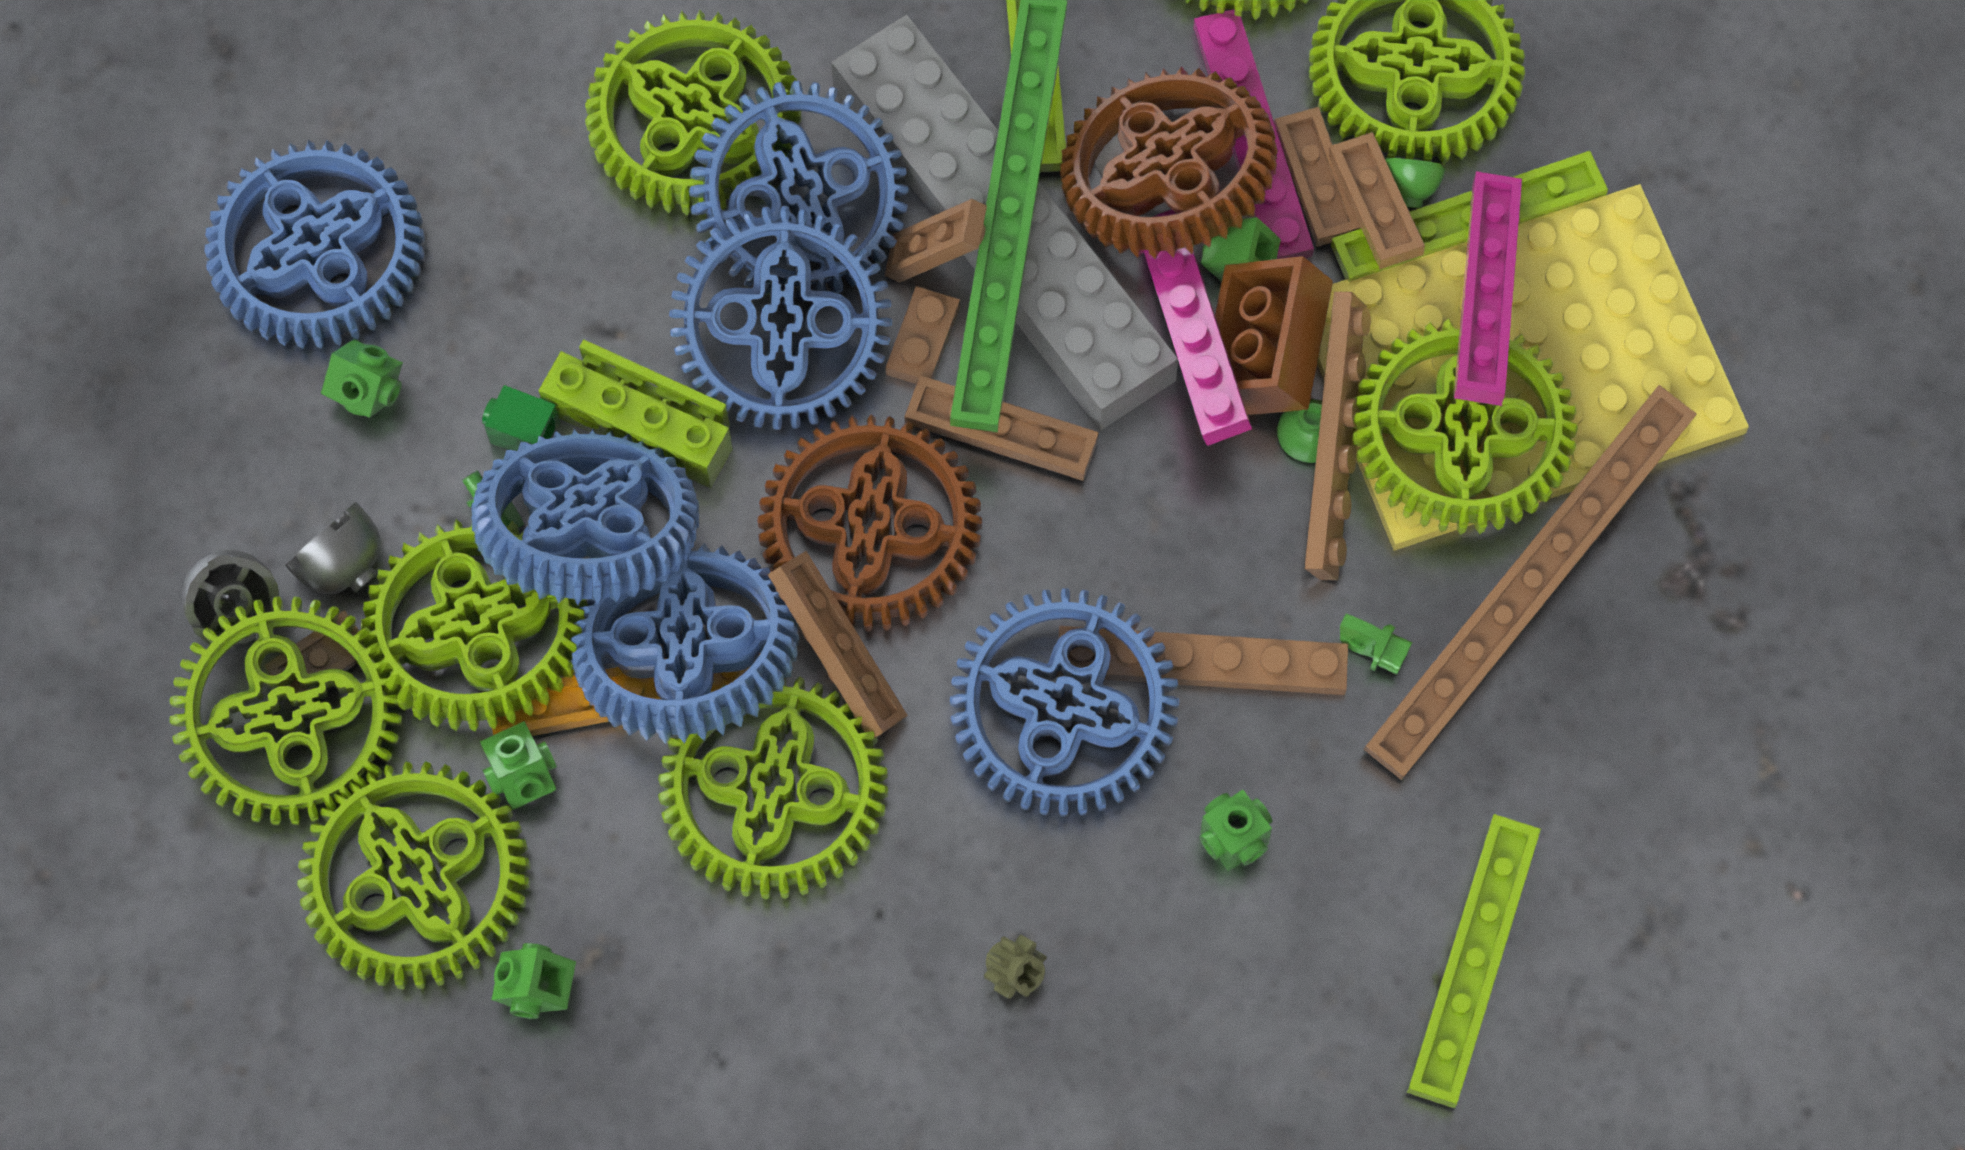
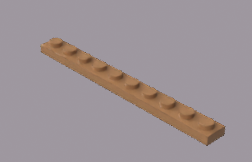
(1529, 582)

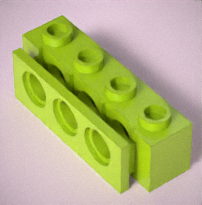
(623, 400)

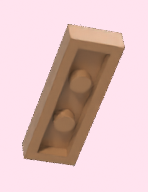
(1314, 177)
(1376, 200)
(936, 240)

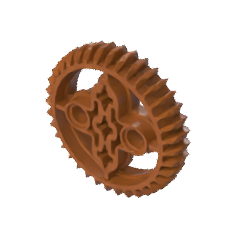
(1168, 162)
(907, 512)

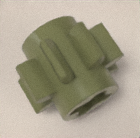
(1015, 966)

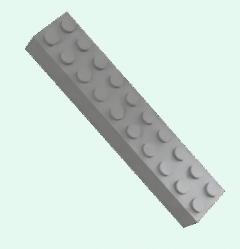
(1067, 297)

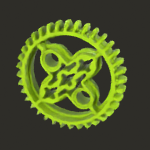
(1425, 85)
(667, 97)
(1459, 509)
(458, 640)
(262, 713)
(750, 872)
(335, 927)

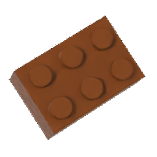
(1273, 330)

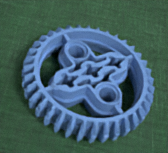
(794, 169)
(301, 261)
(791, 379)
(585, 516)
(687, 673)
(1042, 694)

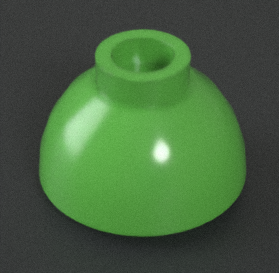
(1415, 179)
(1300, 432)

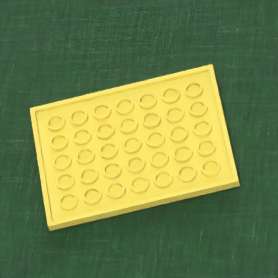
(1594, 298)

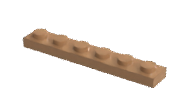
(1335, 451)
(1230, 662)

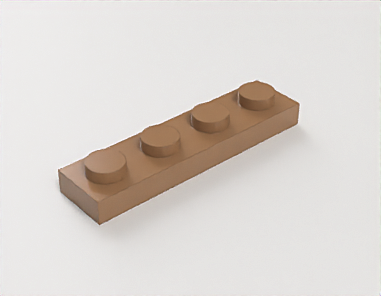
(1020, 433)
(837, 644)

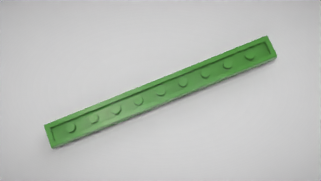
(1008, 215)

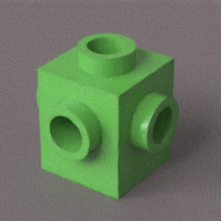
(362, 378)
(518, 766)
(1232, 844)
(533, 980)

